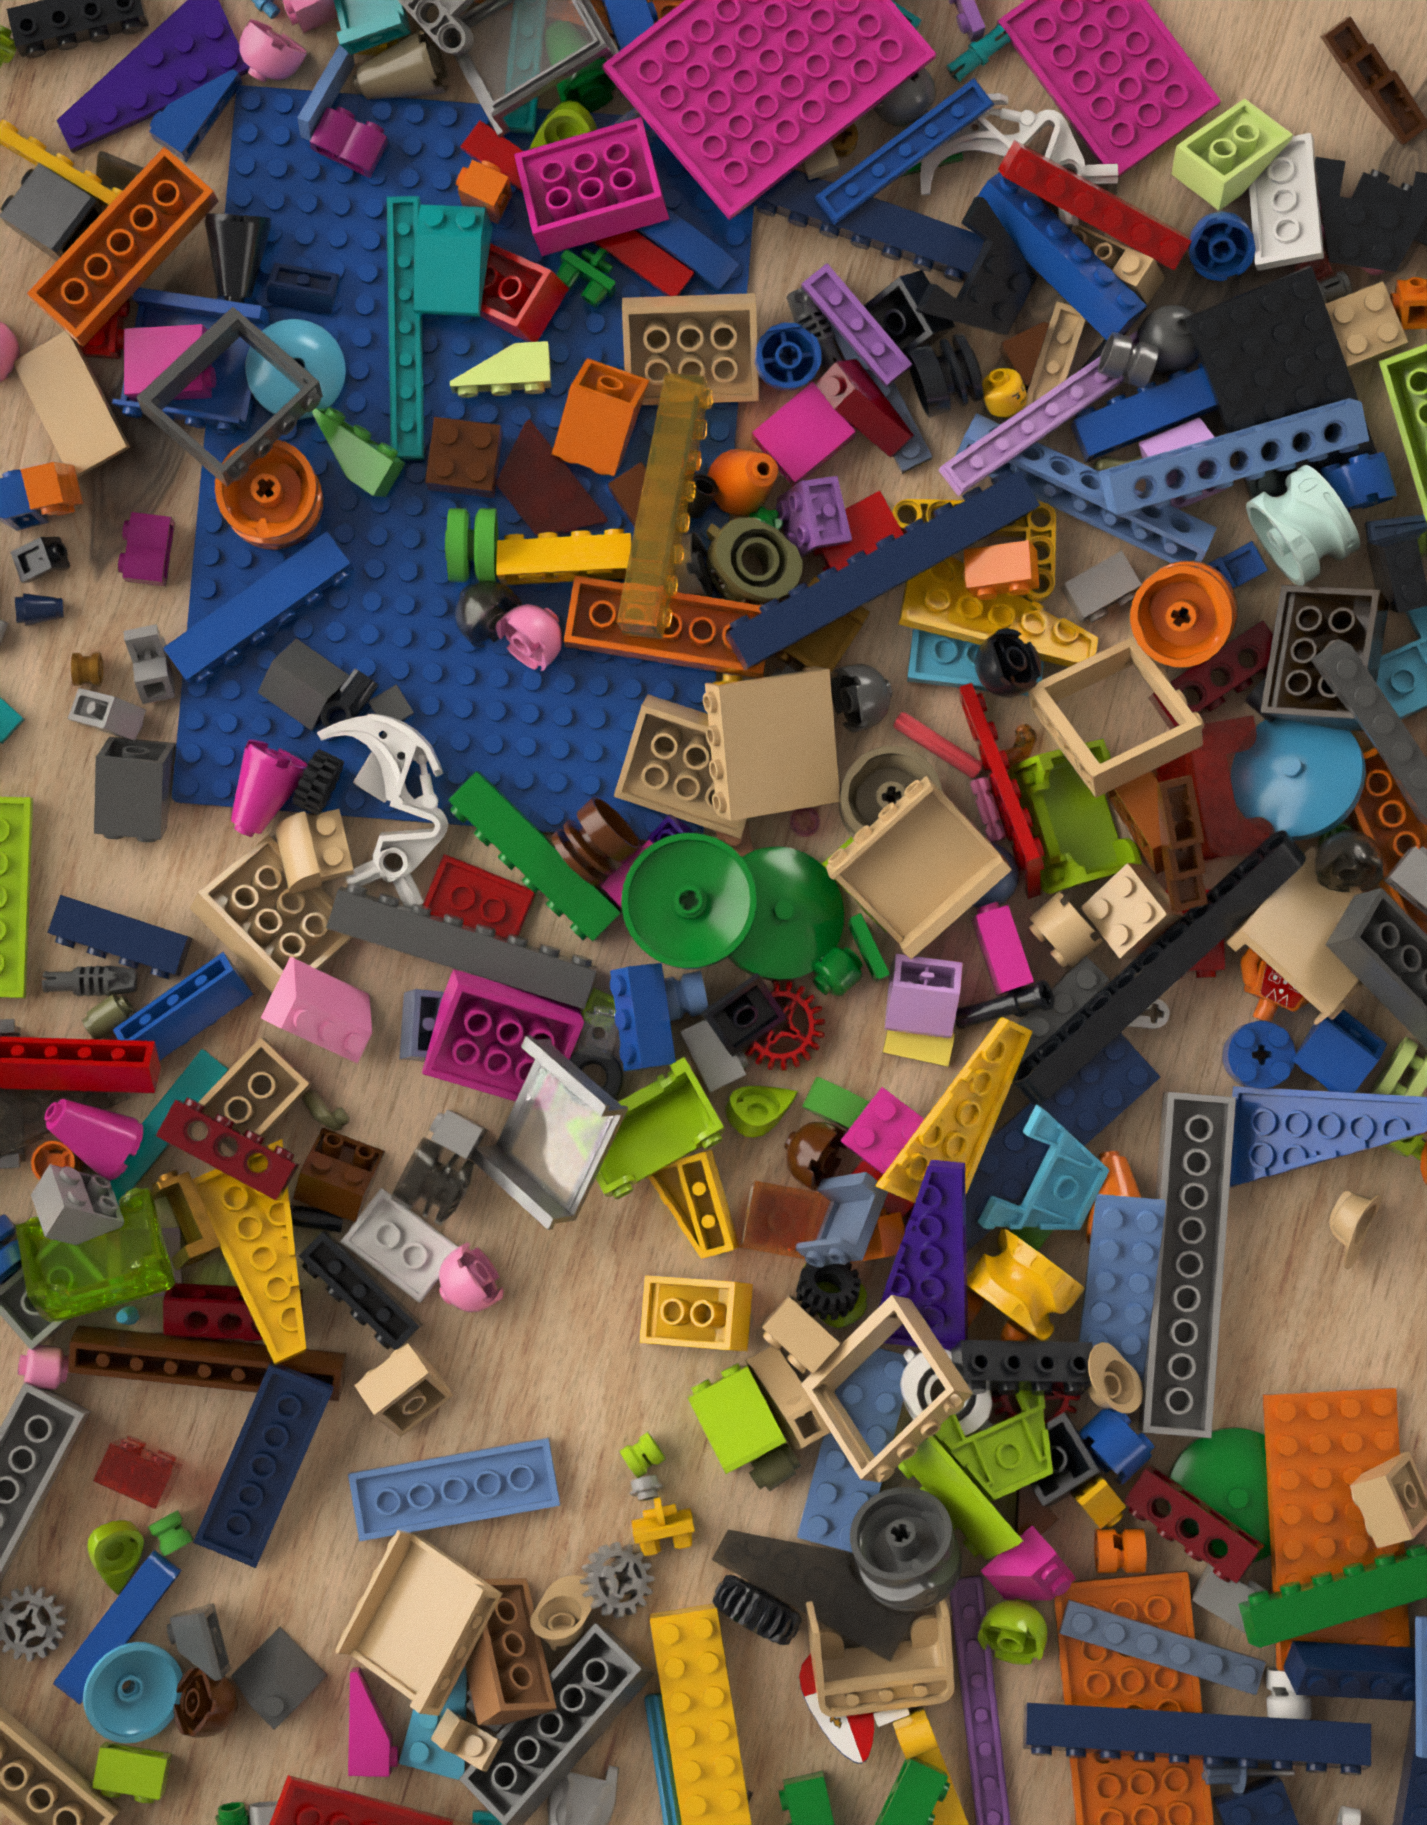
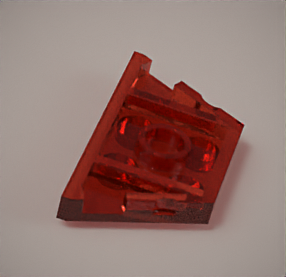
(544, 487)

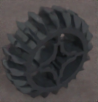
(757, 1610)

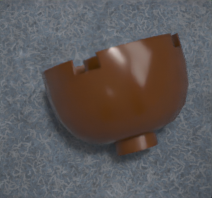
(813, 1152)
(204, 1704)

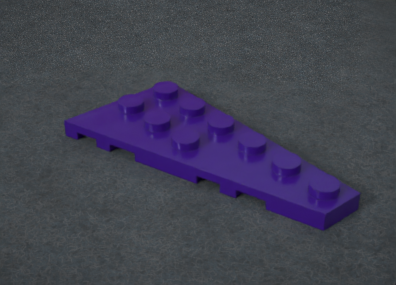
(169, 63)
(934, 1257)

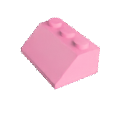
(321, 1010)

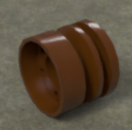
(591, 846)

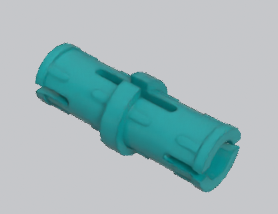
(978, 53)

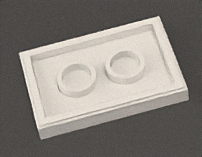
(399, 1245)

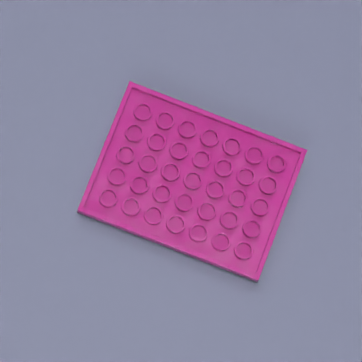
(763, 83)

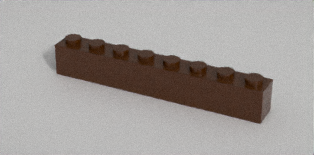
(191, 1360)

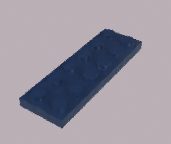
(263, 1464)

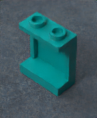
(370, 23)

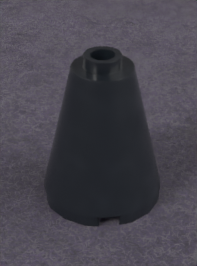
(236, 252)

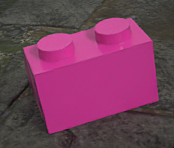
(1029, 1570)

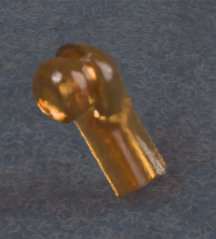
(1023, 744)

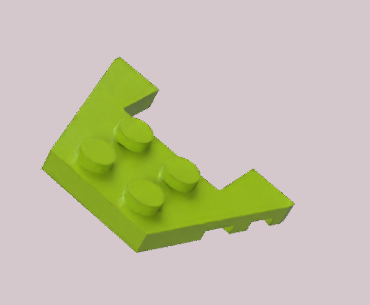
(1005, 1453)

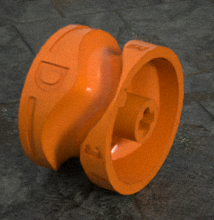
(284, 516)
(1178, 639)

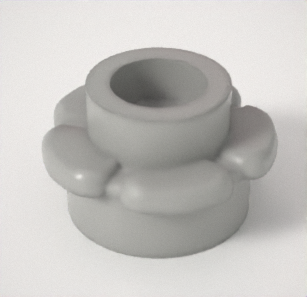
(645, 1487)

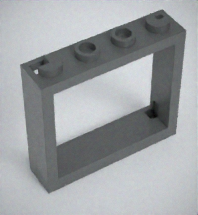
(196, 360)

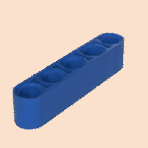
(119, 1622)

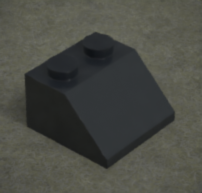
(897, 314)

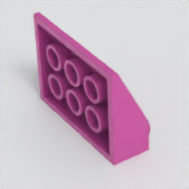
(591, 186)
(483, 1030)

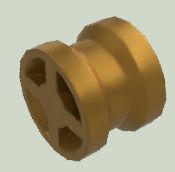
(843, 145)
(87, 669)

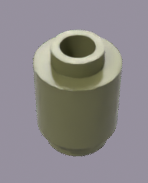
(107, 1016)
(774, 1467)

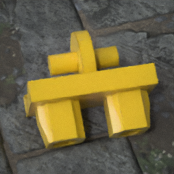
(663, 1523)

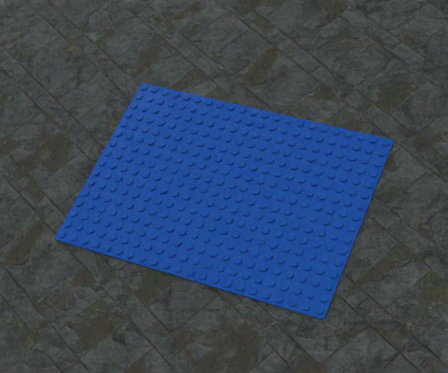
(532, 733)

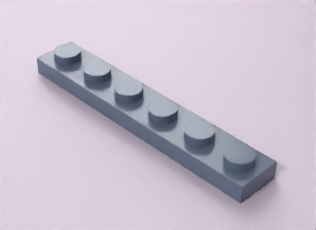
(916, 450)
(1162, 1647)

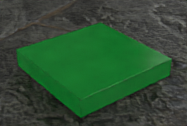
(868, 948)

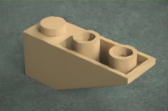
(1132, 267)
(787, 1398)

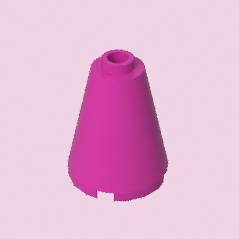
(263, 786)
(95, 1135)

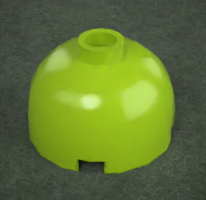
(1014, 1632)

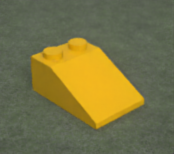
(696, 1313)

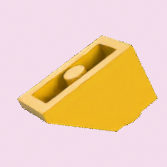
(1100, 1502)

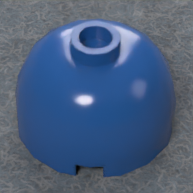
(1221, 246)
(787, 356)

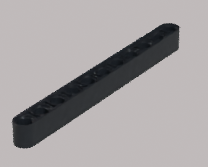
(1158, 967)

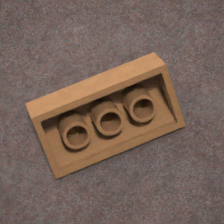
(508, 1661)

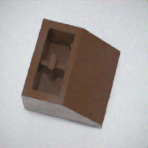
(338, 1174)

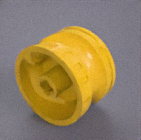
(1024, 1285)

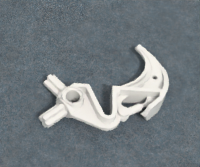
(988, 139)
(409, 844)

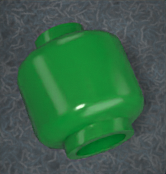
(837, 971)

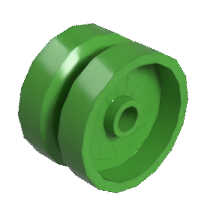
(469, 544)

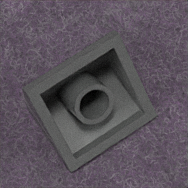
(302, 683)

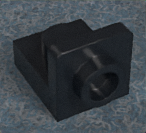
(40, 558)

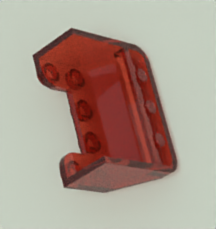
(1208, 765)

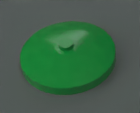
(689, 901)
(795, 916)
(1230, 1478)

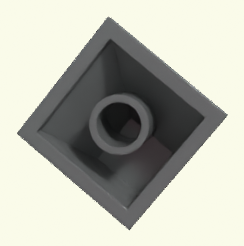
(200, 1640)
(277, 1677)

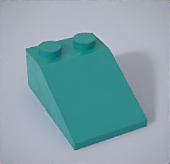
(451, 259)

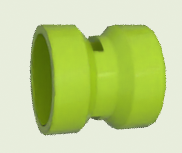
(636, 1460)

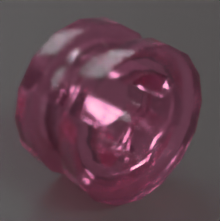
(814, 817)

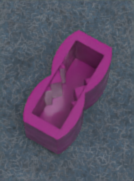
(349, 141)
(147, 549)

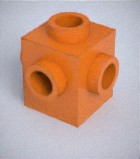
(1411, 302)

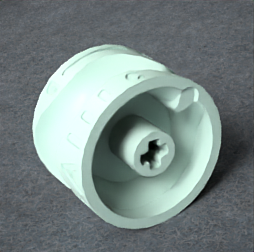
(1303, 525)

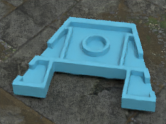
(1404, 670)
(1061, 1188)

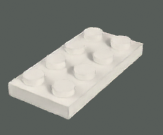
(1287, 208)

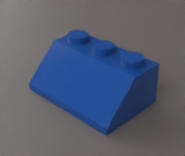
(642, 1017)

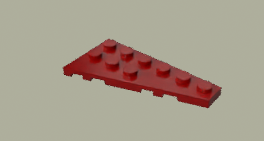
(1006, 792)

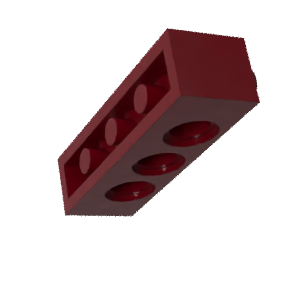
(1254, 641)
(177, 1131)
(216, 1304)
(1241, 1546)

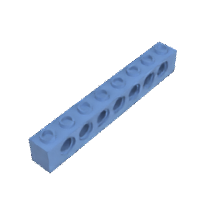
(1120, 481)
(1079, 493)

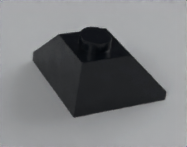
(1071, 1462)

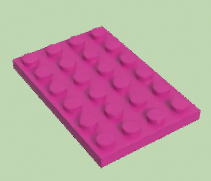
(1111, 73)

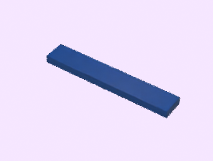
(904, 151)

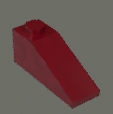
(864, 405)

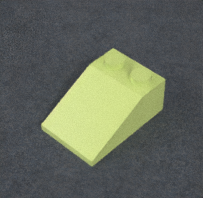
(1229, 153)

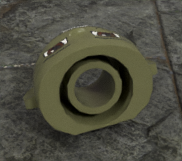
(778, 557)

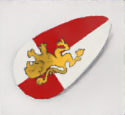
(848, 1734)

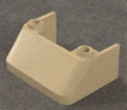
(862, 1682)

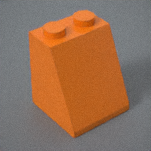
(599, 417)

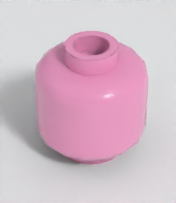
(44, 1367)

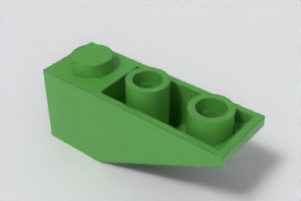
(361, 459)

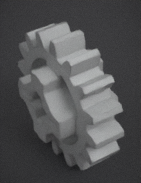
(605, 1587)
(43, 1627)

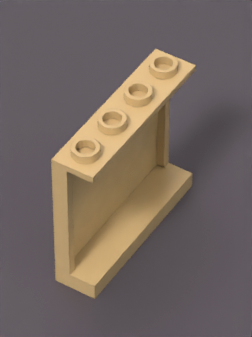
(772, 744)
(918, 866)
(1292, 935)
(419, 1621)

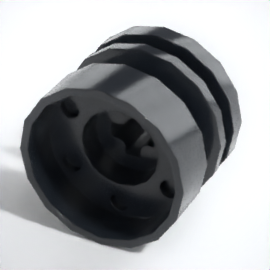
(945, 375)

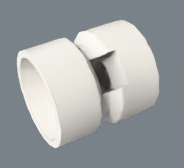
(1283, 1699)

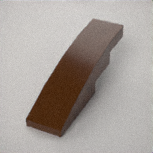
(1374, 80)
(1181, 842)

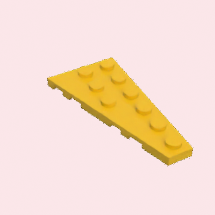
(943, 606)
(964, 1115)
(260, 1254)

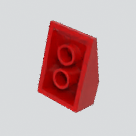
(520, 294)

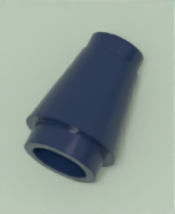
(37, 608)

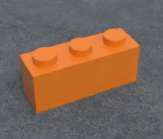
(52, 488)

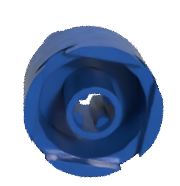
(1362, 481)
(1271, 1040)
(1116, 1444)

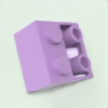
(1177, 437)
(923, 996)

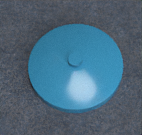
(1299, 777)

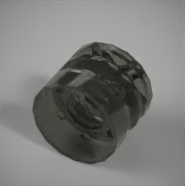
(433, 1181)

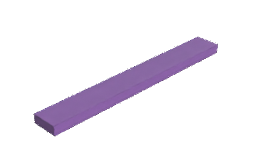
(979, 1704)

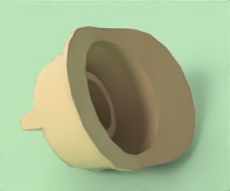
(1351, 1222)
(1113, 1380)
(562, 1612)

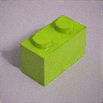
(131, 1772)

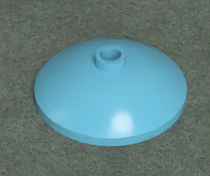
(305, 343)
(141, 1708)

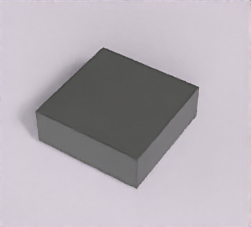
(391, 704)

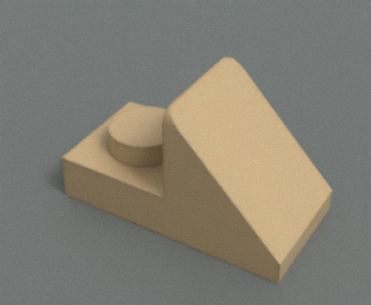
(466, 1740)

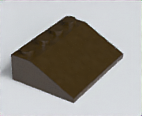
(1305, 626)

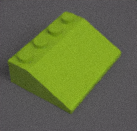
(967, 1506)

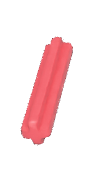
(938, 745)

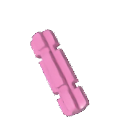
(988, 809)

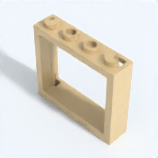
(1136, 761)
(851, 1354)

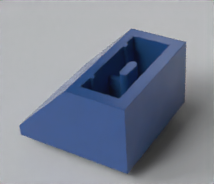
(15, 505)
(1340, 1052)

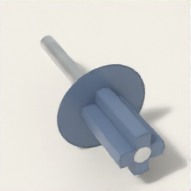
(1237, 1776)

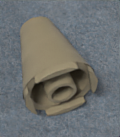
(403, 70)

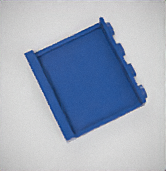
(231, 397)

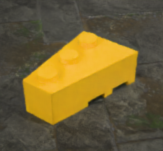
(698, 1202)

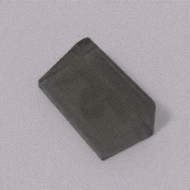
(115, 171)

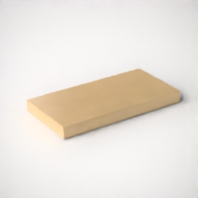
(71, 404)

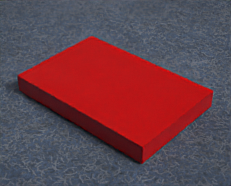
(478, 897)

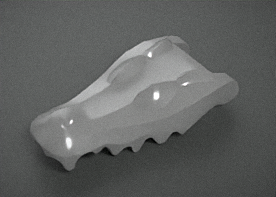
(583, 1799)

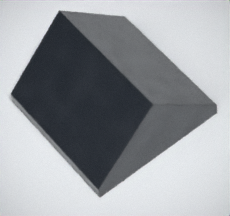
(744, 1015)

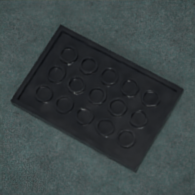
(1272, 359)

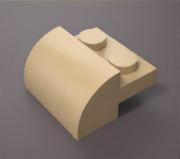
(313, 849)

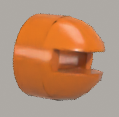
(1013, 1332)

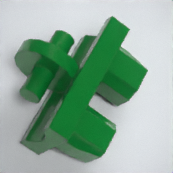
(599, 283)

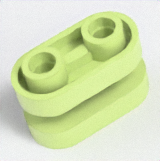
(1403, 1056)

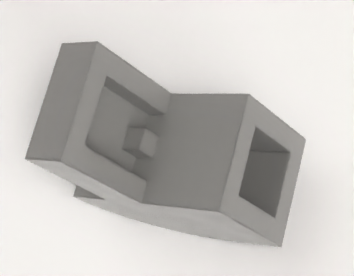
(150, 664)

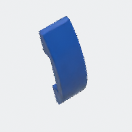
(693, 249)

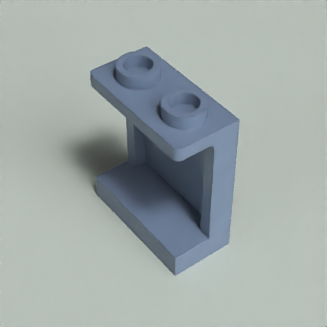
(847, 1222)

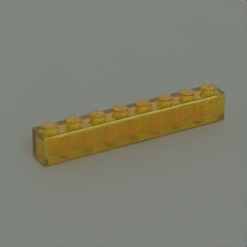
(664, 506)

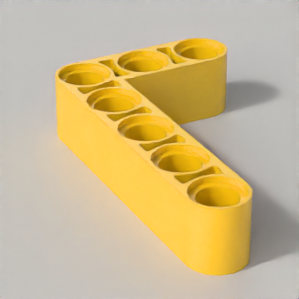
(1023, 528)
(919, 1741)

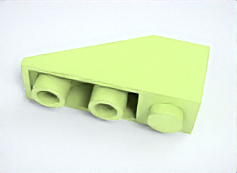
(514, 368)

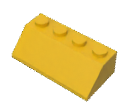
(561, 558)

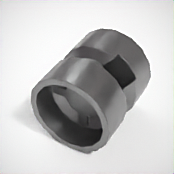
(1129, 360)

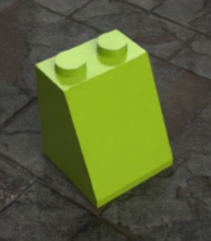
(736, 1417)

